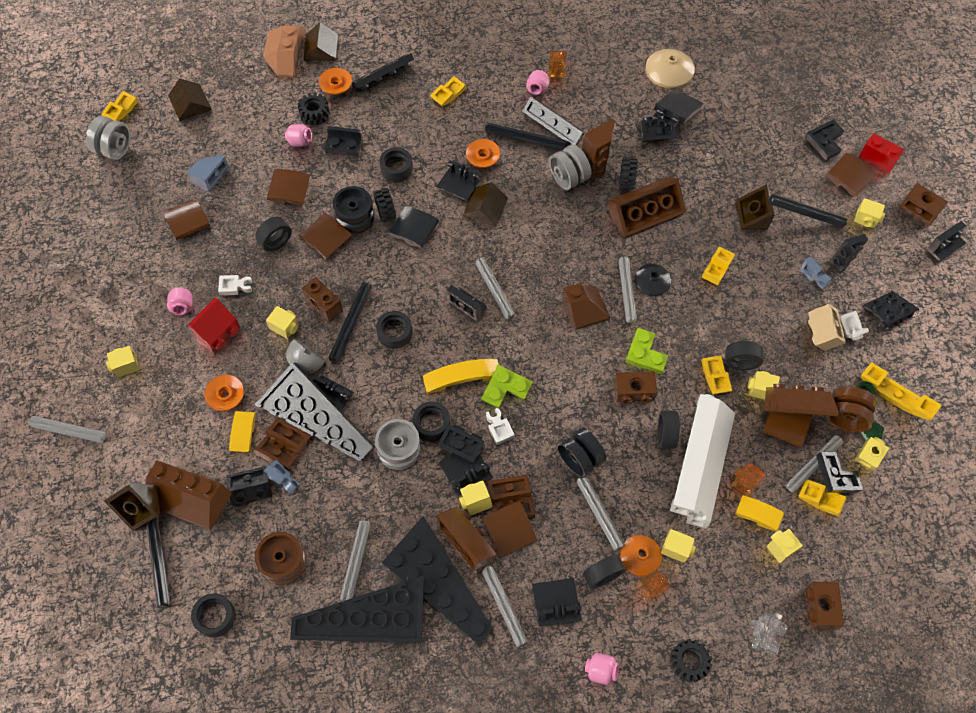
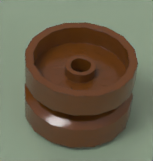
(854, 409)
(269, 560)

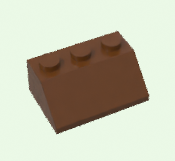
(597, 146)
(800, 400)
(466, 539)

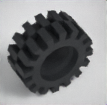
(313, 101)
(628, 173)
(385, 205)
(702, 654)

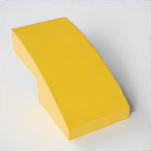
(448, 92)
(121, 107)
(718, 265)
(715, 375)
(241, 431)
(817, 496)
(760, 512)

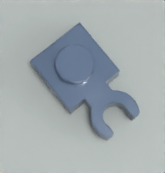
(814, 272)
(279, 474)

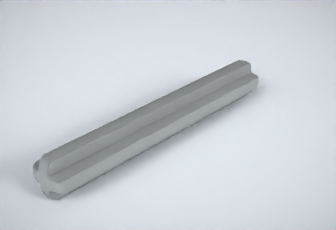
(495, 288)
(627, 289)
(67, 429)
(812, 465)
(600, 513)
(355, 560)
(504, 606)

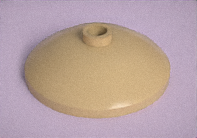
(670, 68)

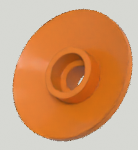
(335, 81)
(484, 148)
(224, 385)
(634, 562)

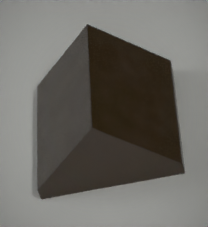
(321, 44)
(188, 99)
(486, 204)
(754, 209)
(135, 504)

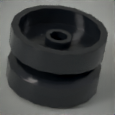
(353, 208)
(581, 451)

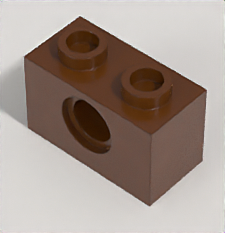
(923, 203)
(322, 299)
(643, 380)
(829, 594)

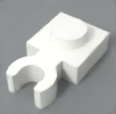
(232, 284)
(499, 429)

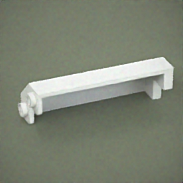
(703, 461)

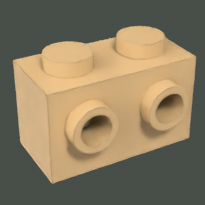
(826, 327)

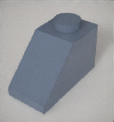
(207, 171)

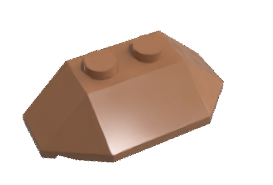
(283, 49)

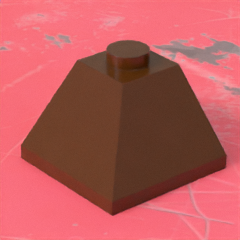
(584, 305)

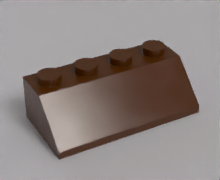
(647, 206)
(188, 494)

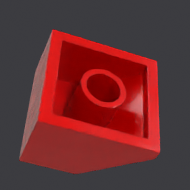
(881, 152)
(214, 326)

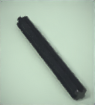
(525, 136)
(807, 210)
(350, 322)
(157, 563)

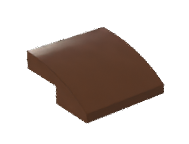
(851, 174)
(288, 187)
(186, 218)
(325, 235)
(788, 426)
(283, 444)
(510, 490)
(509, 529)

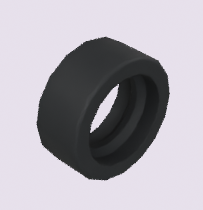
(396, 153)
(269, 227)
(394, 316)
(744, 355)
(431, 407)
(668, 429)
(604, 571)
(199, 607)

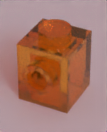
(557, 64)
(747, 479)
(653, 585)

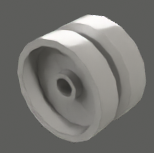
(108, 137)
(570, 167)
(398, 444)

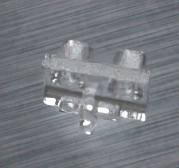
(765, 630)

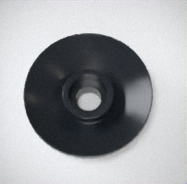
(650, 285)

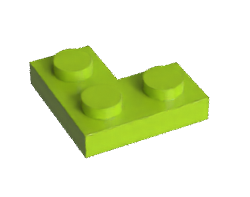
(642, 355)
(502, 382)

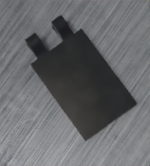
(677, 107)

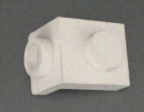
(852, 326)

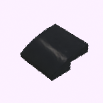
(413, 226)

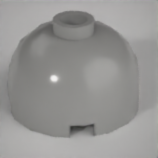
(305, 358)

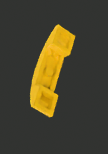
(459, 373)
(898, 395)

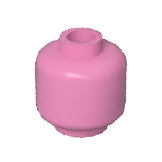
(538, 82)
(298, 135)
(179, 301)
(602, 669)

